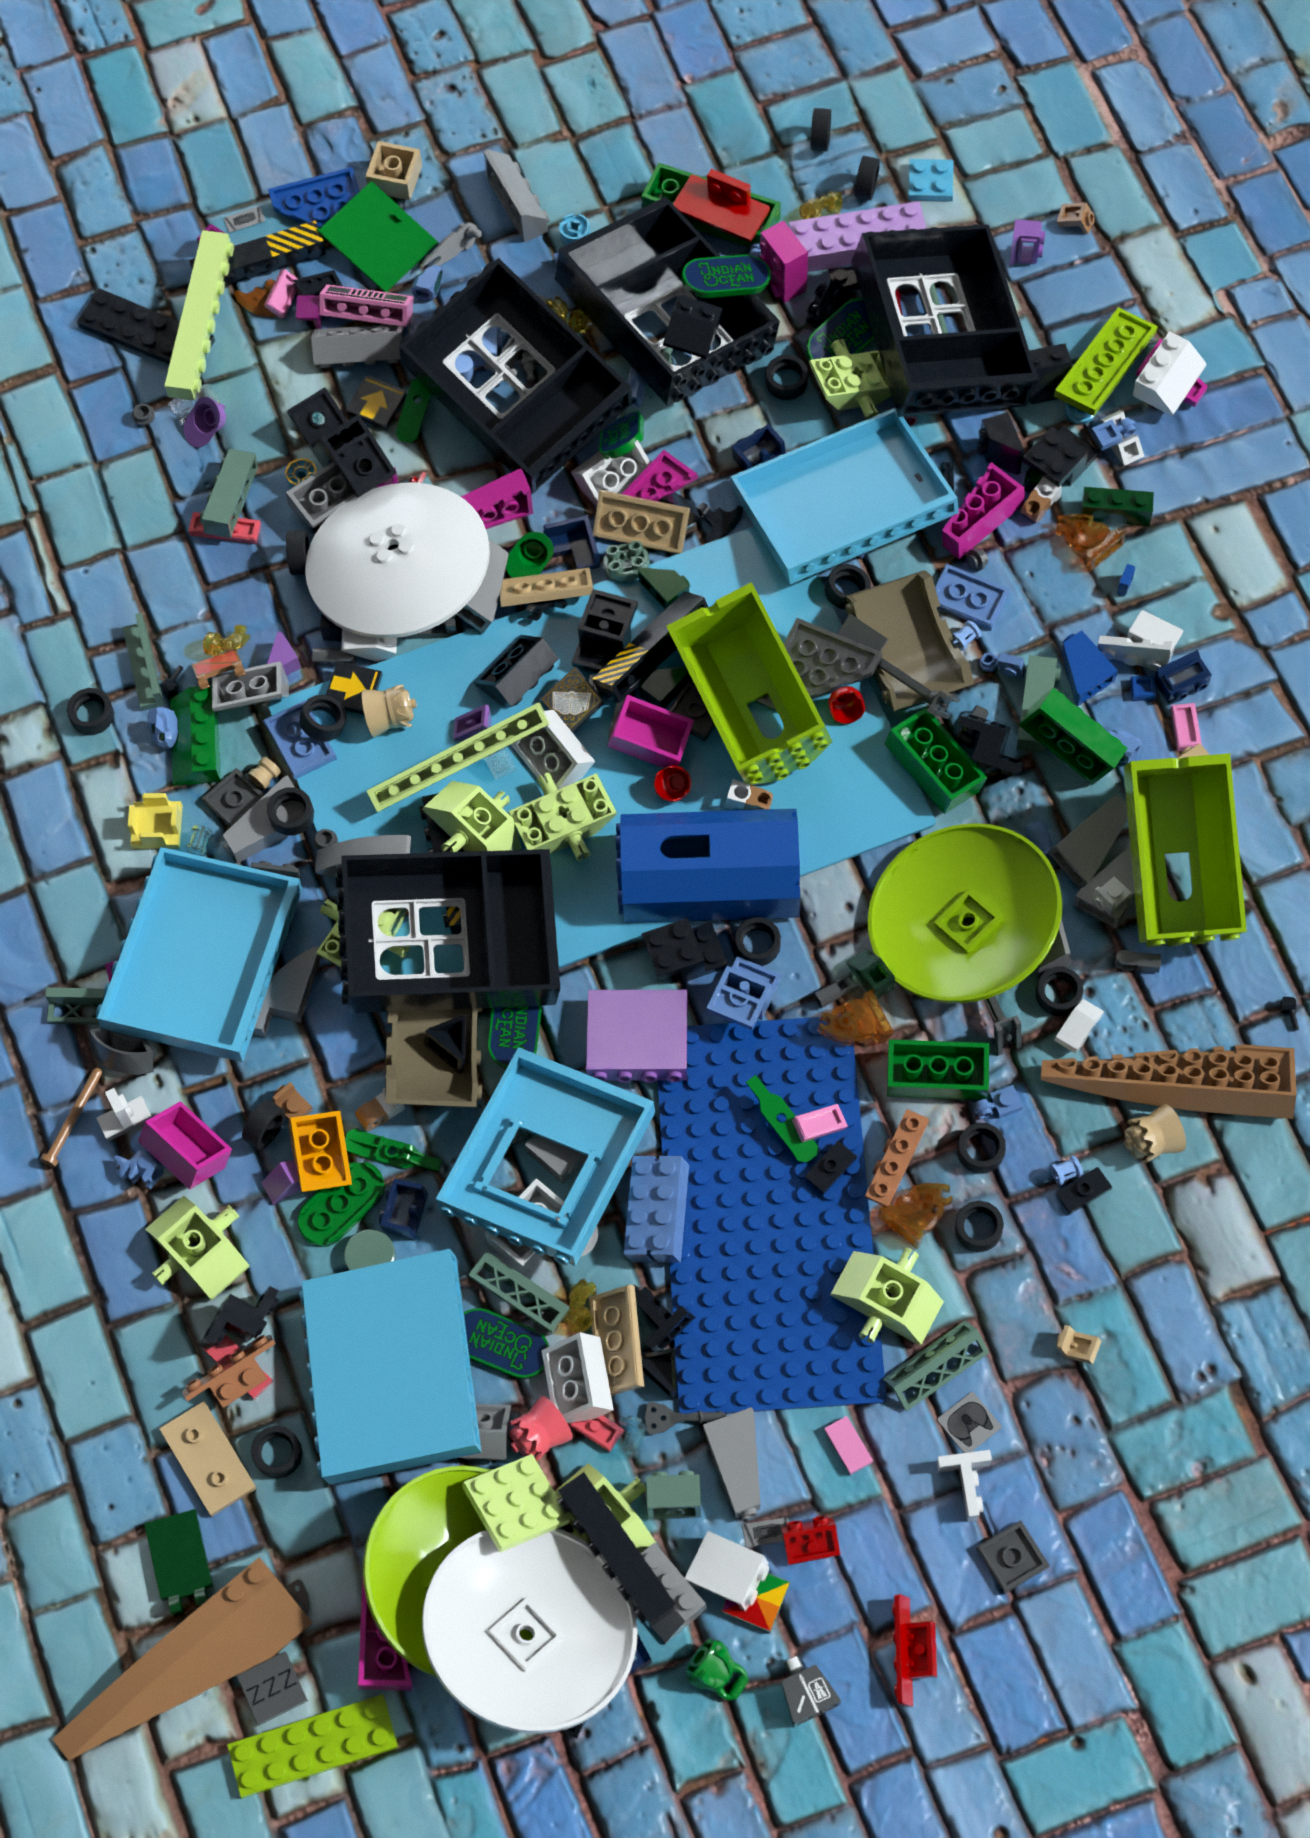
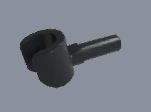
(169, 685)
(1289, 1004)

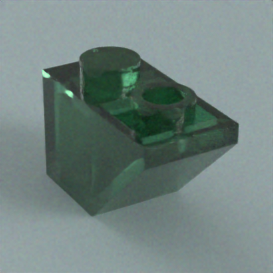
(872, 973)

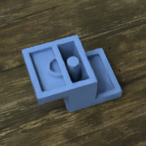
(744, 993)

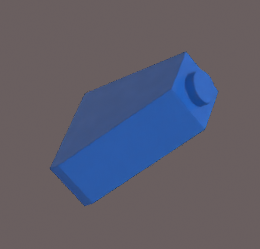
(1086, 667)

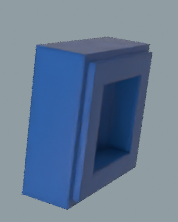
(1126, 580)
(1143, 688)

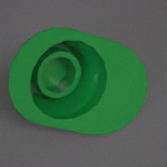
(529, 555)

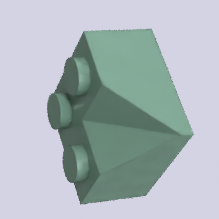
(673, 1495)

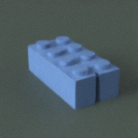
(656, 1209)

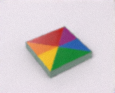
(766, 1607)

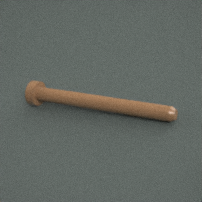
(50, 1158)

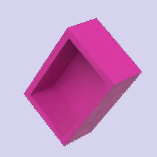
(786, 261)
(650, 732)
(184, 1145)

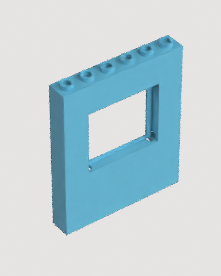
(567, 1110)

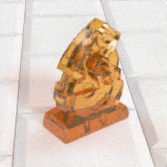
(1089, 539)
(859, 1022)
(913, 1212)

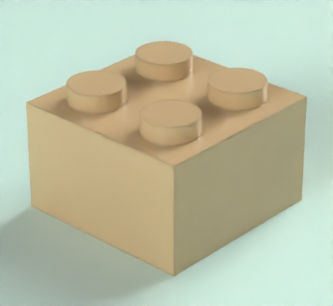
(395, 169)

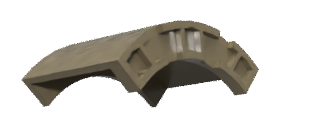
(917, 638)
(420, 1076)

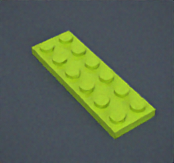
(1105, 361)
(312, 1746)

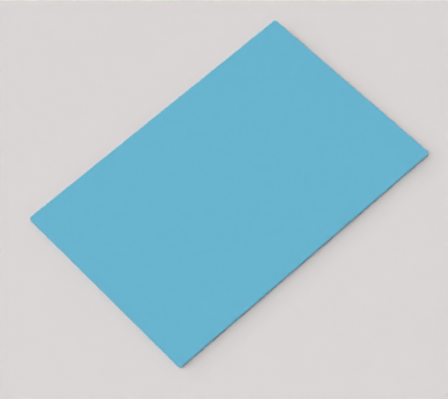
(844, 800)

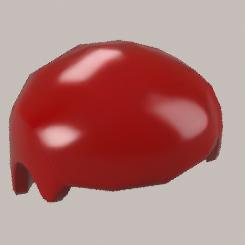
(846, 705)
(672, 783)

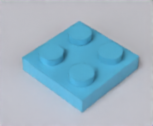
(930, 180)

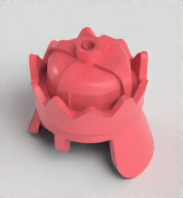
(539, 1429)

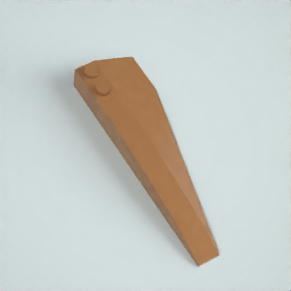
(1235, 1082)
(222, 1638)

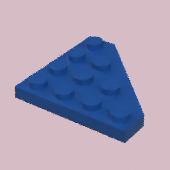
(315, 197)

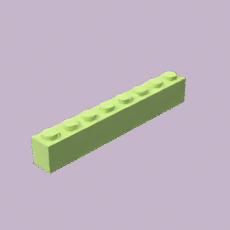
(198, 315)
(458, 757)

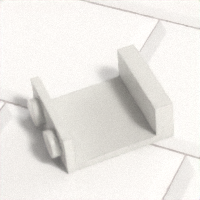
(728, 1570)

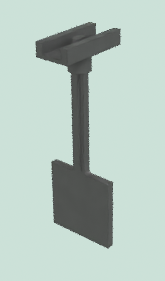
(862, 633)
(1005, 1029)

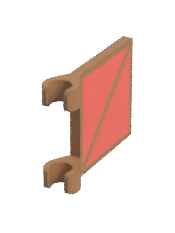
(217, 665)

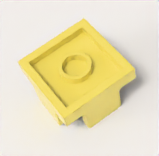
(155, 822)

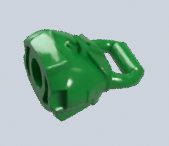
(712, 1669)

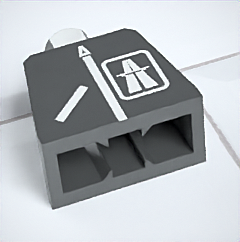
(807, 1692)

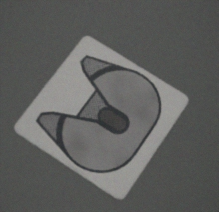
(969, 1423)

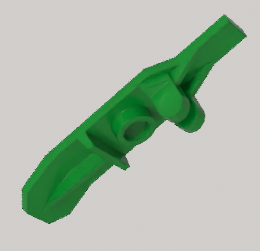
(413, 413)
(772, 1106)
(377, 1148)

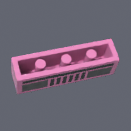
(366, 305)

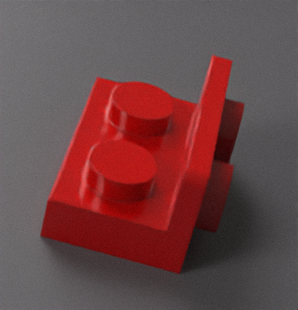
(810, 1540)

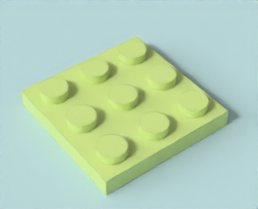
(515, 1503)

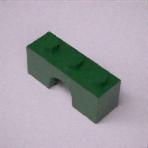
(1134, 505)

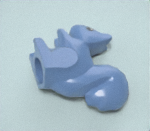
(142, 1164)

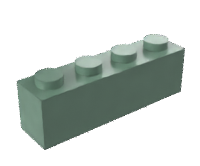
(229, 493)
(1039, 680)

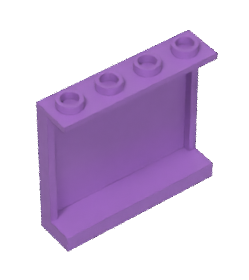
(637, 1035)

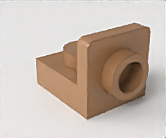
(1076, 215)
(291, 1101)

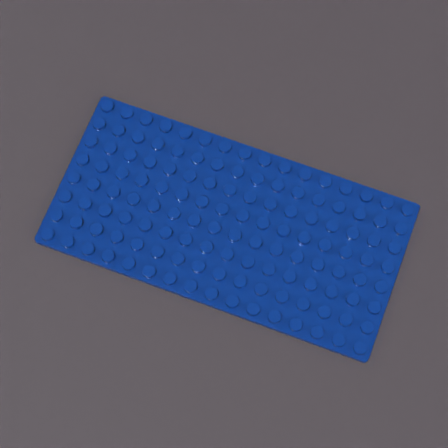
(759, 1235)

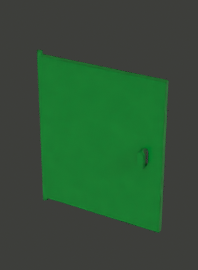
(378, 237)

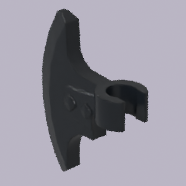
(720, 520)
(538, 607)

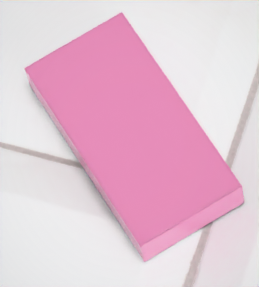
(281, 294)
(1185, 726)
(819, 1123)
(848, 1445)

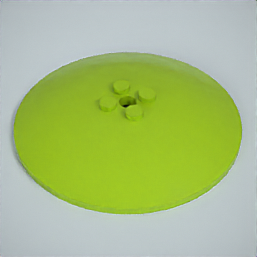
(961, 875)
(406, 1549)

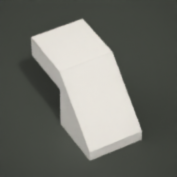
(1130, 447)
(1079, 1025)

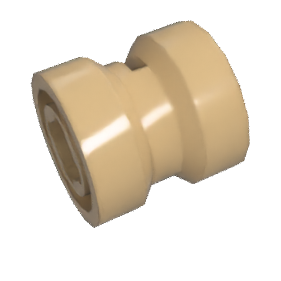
(263, 773)

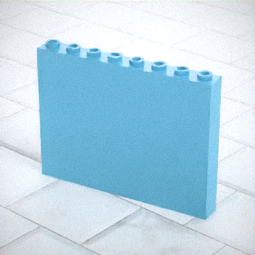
(844, 495)
(199, 954)
(389, 1367)

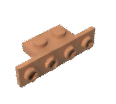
(896, 1158)
(233, 1377)

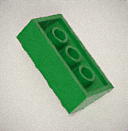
(197, 743)

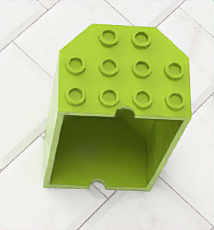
(737, 660)
(1185, 809)

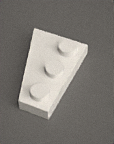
(1142, 654)

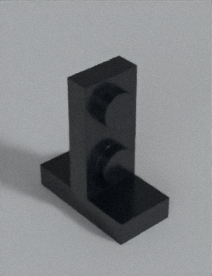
(669, 1324)

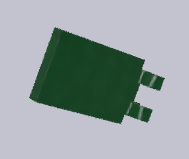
(179, 1559)

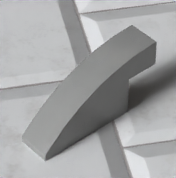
(373, 845)
(289, 991)

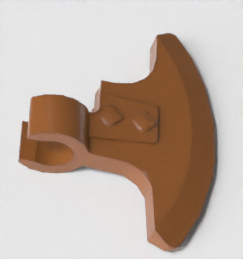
(256, 299)

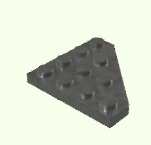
(826, 660)

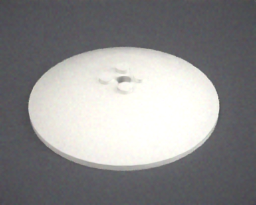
(404, 589)
(556, 1592)

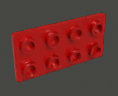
(722, 204)

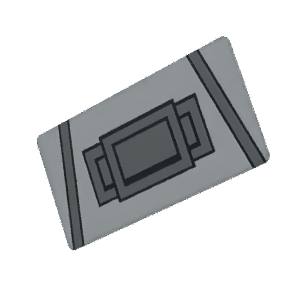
(244, 219)
(764, 1531)

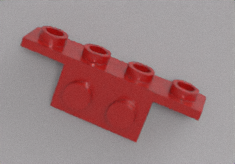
(914, 1650)

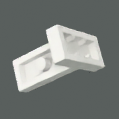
(124, 1115)
(969, 1479)

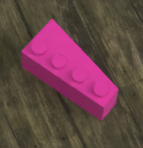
(502, 499)
(983, 510)
(378, 1662)

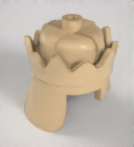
(387, 709)
(1155, 1134)

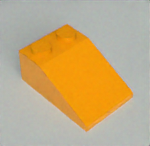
(319, 1151)

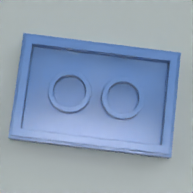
(970, 596)
(297, 749)

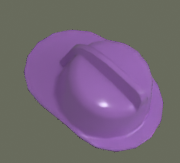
(204, 421)

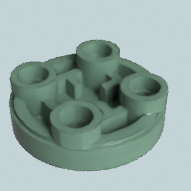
(625, 560)
(368, 1249)

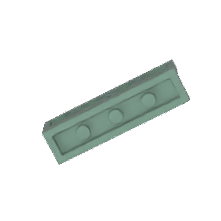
(143, 664)
(73, 997)
(523, 1287)
(936, 1356)

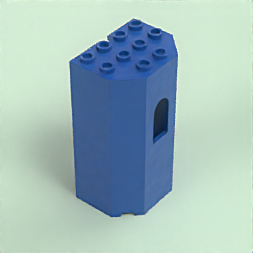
(747, 876)

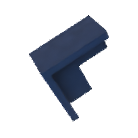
(574, 538)

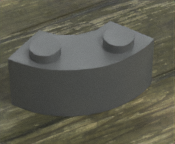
(121, 1051)

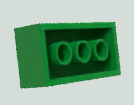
(1073, 736)
(935, 760)
(937, 1069)

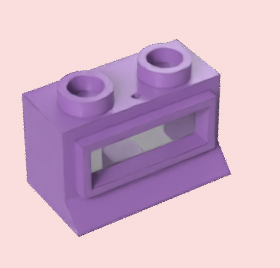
(1027, 242)

